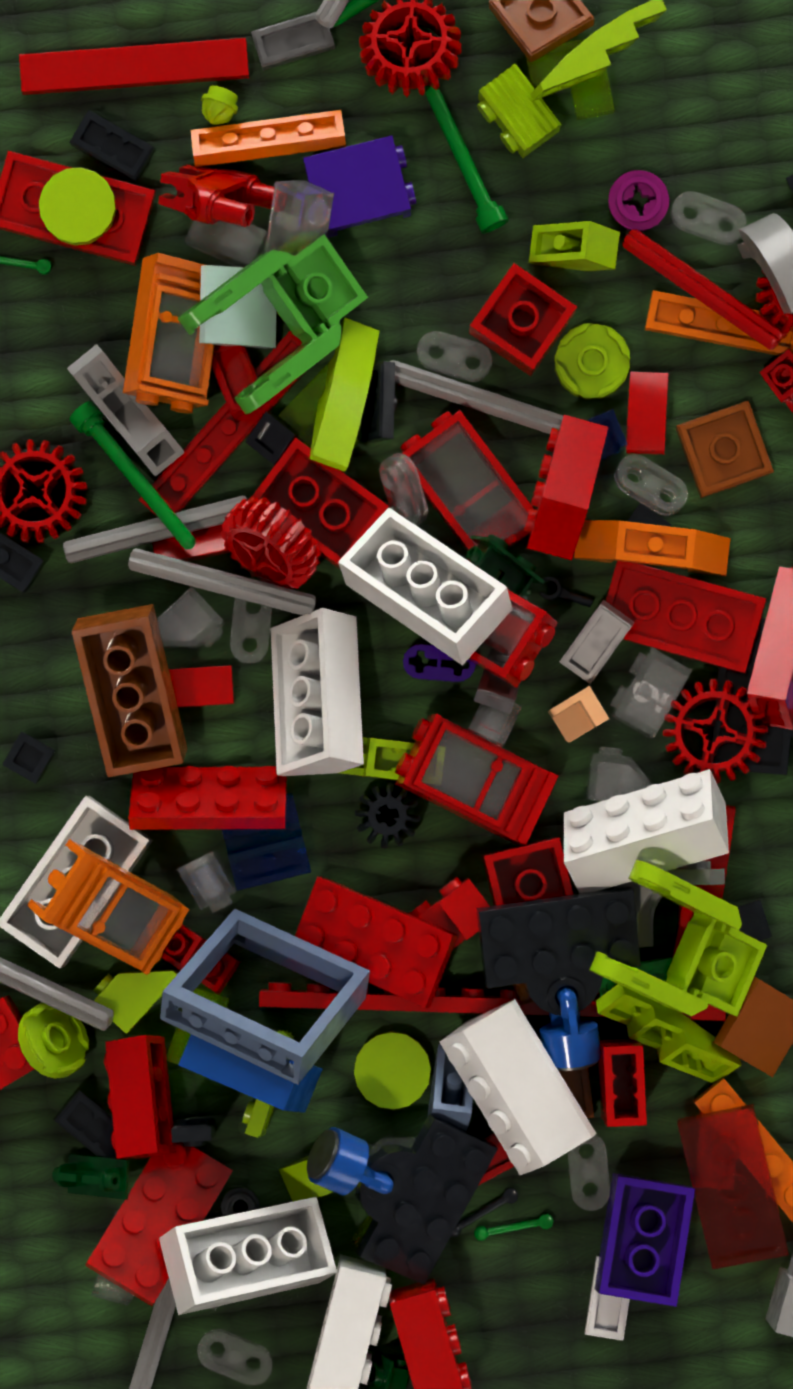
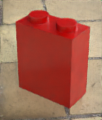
(622, 1083)

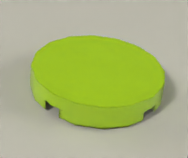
(77, 206)
(592, 361)
(52, 1041)
(392, 1070)

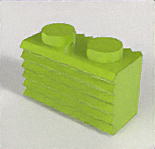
(523, 121)

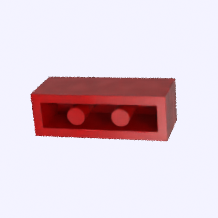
(139, 1097)

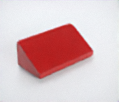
(208, 544)

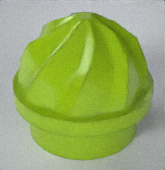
(219, 105)

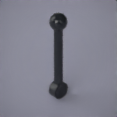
(509, 1196)

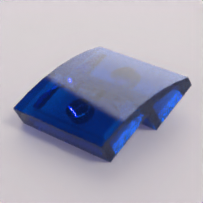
(267, 854)

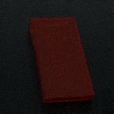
(733, 1186)

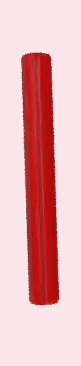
(703, 289)

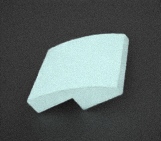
(246, 322)

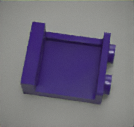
(364, 182)

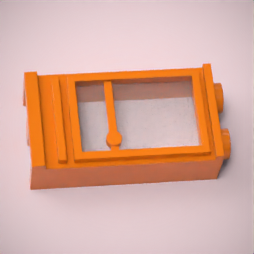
(162, 357)
(112, 909)

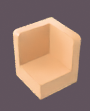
(578, 714)

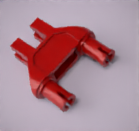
(216, 194)

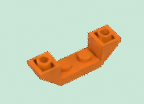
(653, 545)

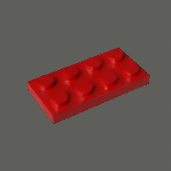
(20, 212)
(687, 615)
(208, 798)
(397, 948)
(167, 1194)

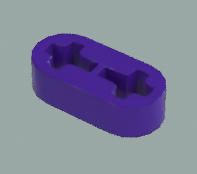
(431, 672)

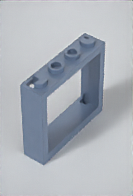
(244, 1036)

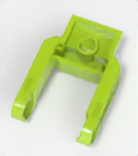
(712, 959)

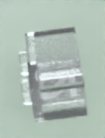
(650, 692)

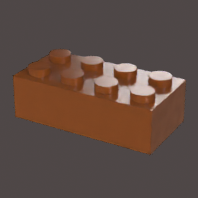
(130, 690)

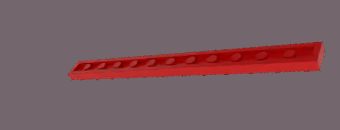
(470, 1001)

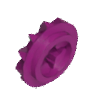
(649, 187)

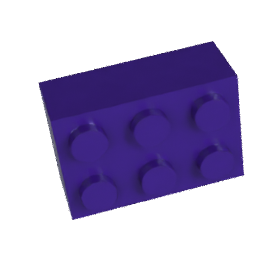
(644, 1240)

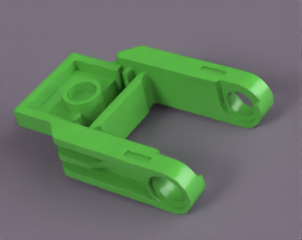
(310, 296)

